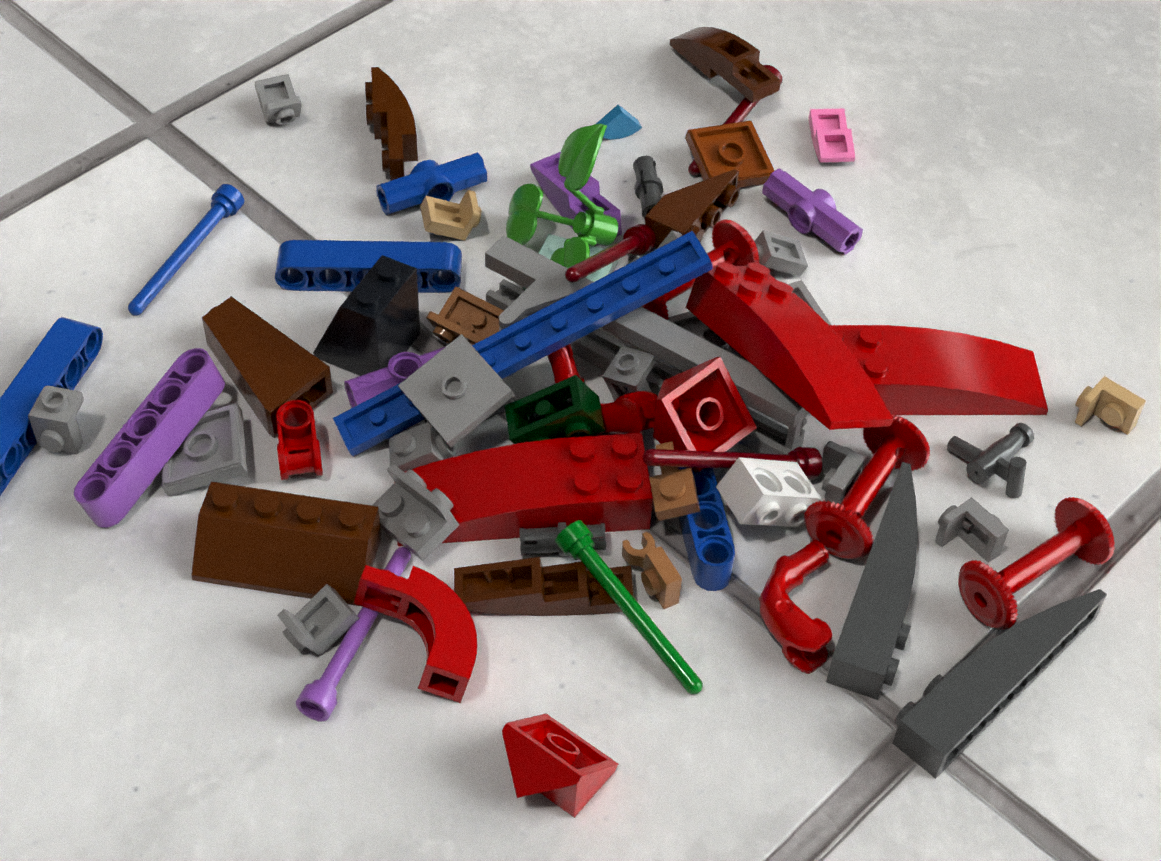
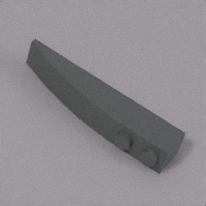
(881, 599)
(987, 682)

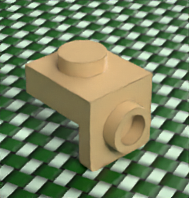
(450, 218)

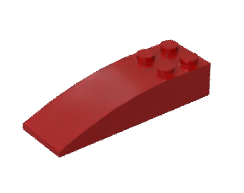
(788, 344)
(945, 371)
(544, 485)

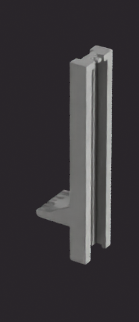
(646, 330)

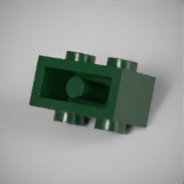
(555, 412)

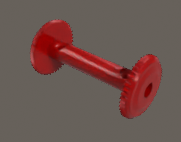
(731, 245)
(840, 525)
(1081, 532)

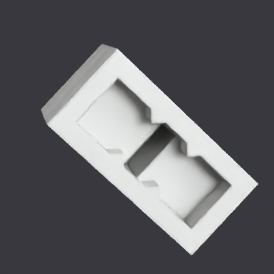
(767, 492)

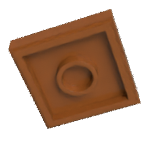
(729, 148)

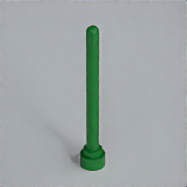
(578, 543)

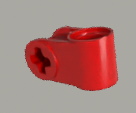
(298, 440)

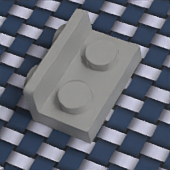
(415, 514)

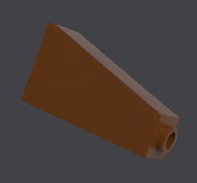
(264, 362)

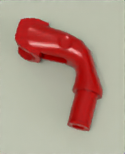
(626, 415)
(799, 635)

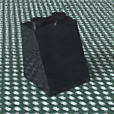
(374, 320)

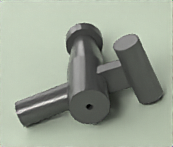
(996, 458)

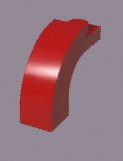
(435, 615)

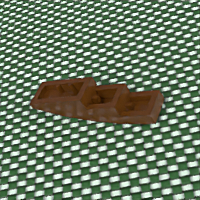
(536, 590)

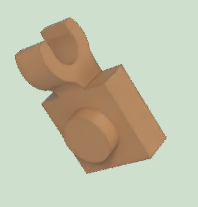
(674, 490)
(659, 573)

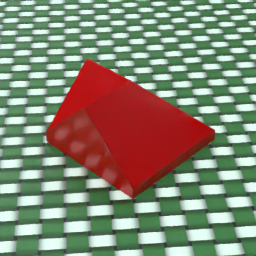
(701, 410)
(554, 762)

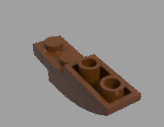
(730, 57)
(391, 122)

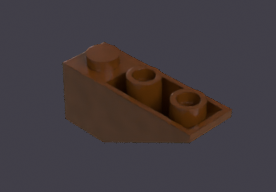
(694, 207)

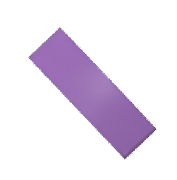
(567, 205)

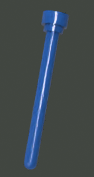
(225, 202)

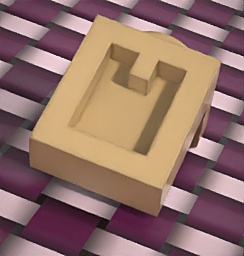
(1111, 404)

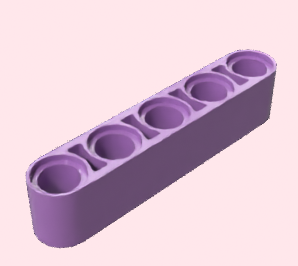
(149, 438)

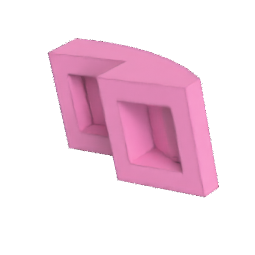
(830, 135)

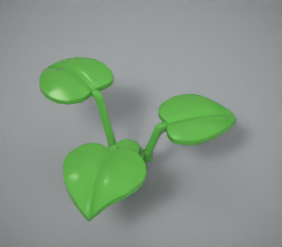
(591, 226)

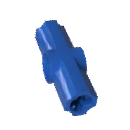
(431, 180)

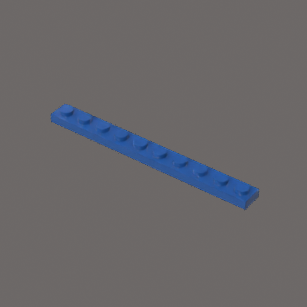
(542, 333)

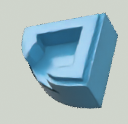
(619, 123)

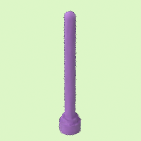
(319, 698)

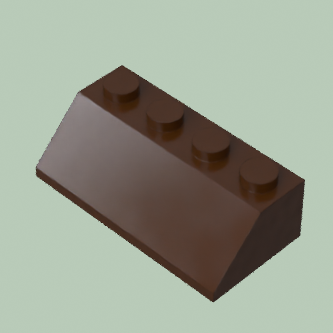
(283, 541)

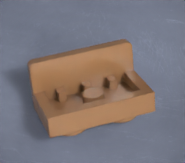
(465, 316)

